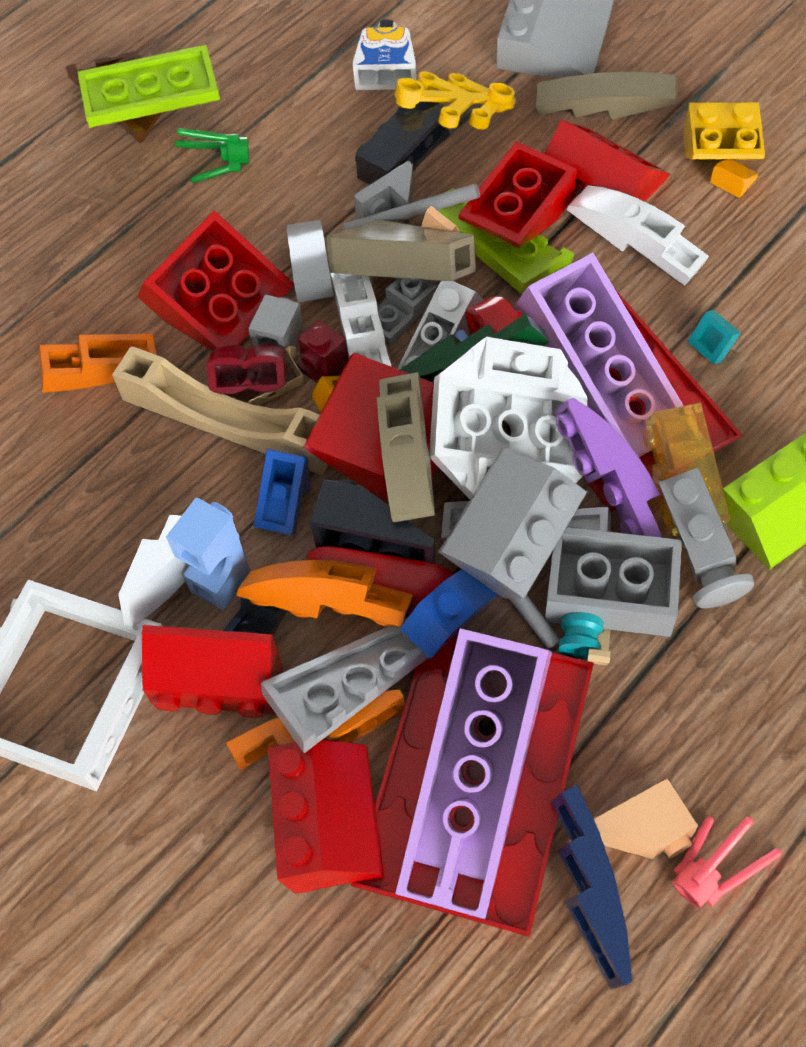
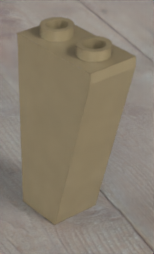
(401, 252)

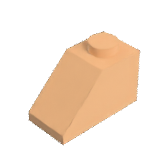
(649, 823)

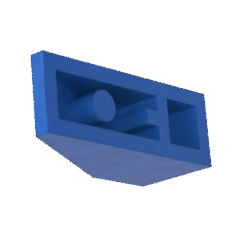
(446, 611)

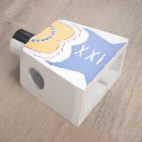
(383, 57)

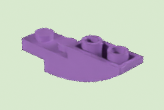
(606, 455)

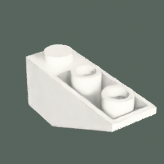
(442, 318)

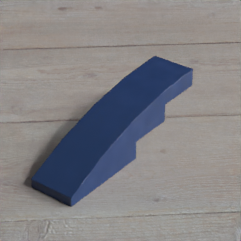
(598, 905)

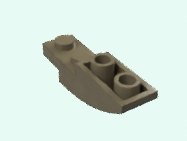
(405, 447)

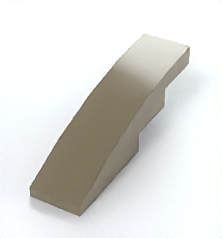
(612, 91)

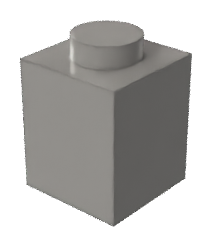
(276, 322)

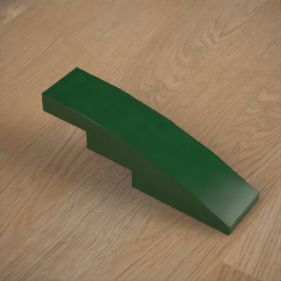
(451, 348)

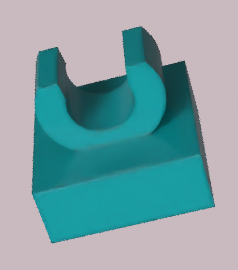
(713, 337)

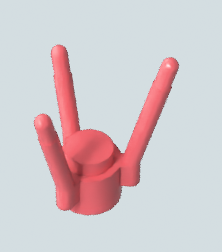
(699, 879)

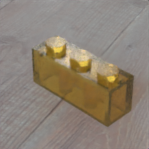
(680, 445)

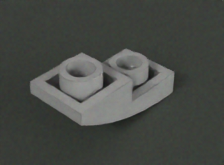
(403, 305)

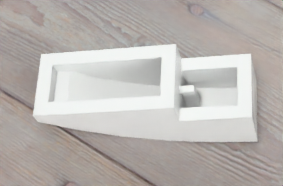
(152, 577)

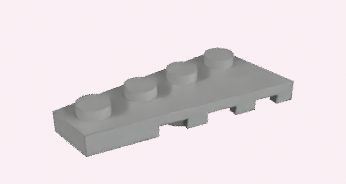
(337, 685)

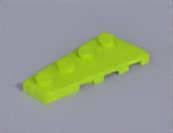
(515, 265)

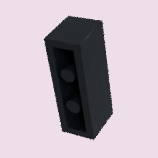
(403, 138)

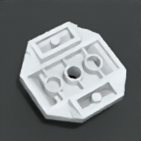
(498, 384)

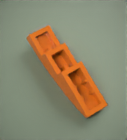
(255, 743)

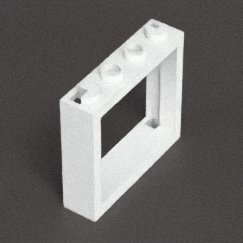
(120, 702)

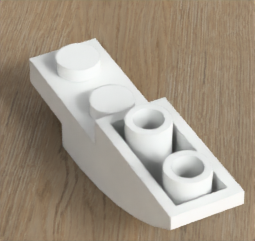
(635, 223)

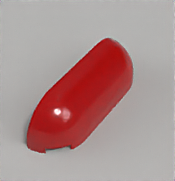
(392, 572)

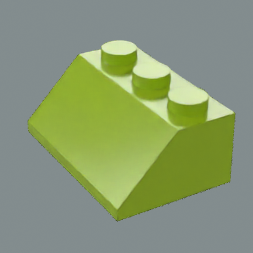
(770, 504)

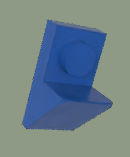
(281, 491)

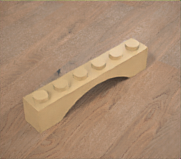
(166, 390)

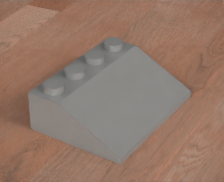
(553, 36)

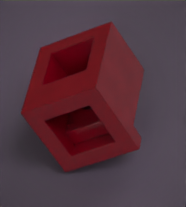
(322, 352)

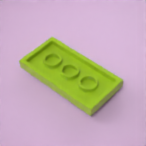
(148, 86)

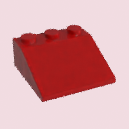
(213, 285)
(348, 425)

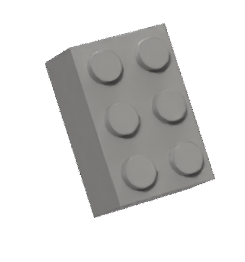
(617, 577)

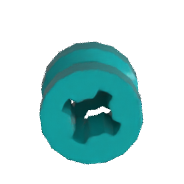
(580, 634)

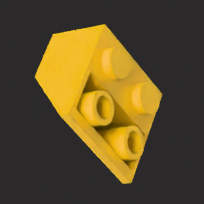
(723, 131)

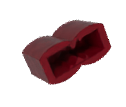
(237, 368)

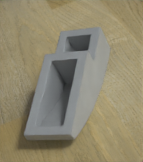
(309, 261)

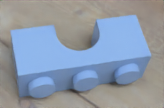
(212, 548)

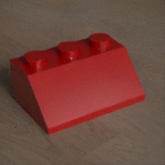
(604, 162)
(208, 669)
(323, 815)

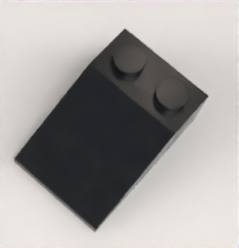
(360, 521)

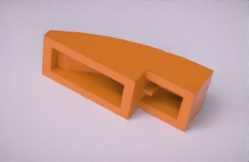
(88, 362)

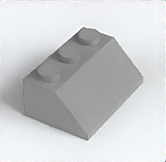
(512, 523)

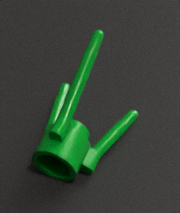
(233, 149)

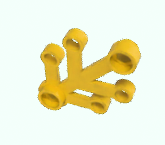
(496, 98)

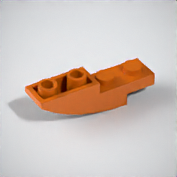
(312, 584)

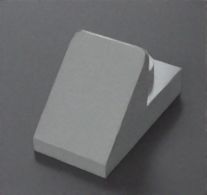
(386, 193)

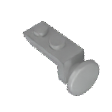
(704, 541)

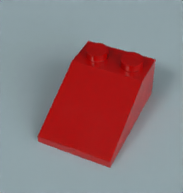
(521, 196)

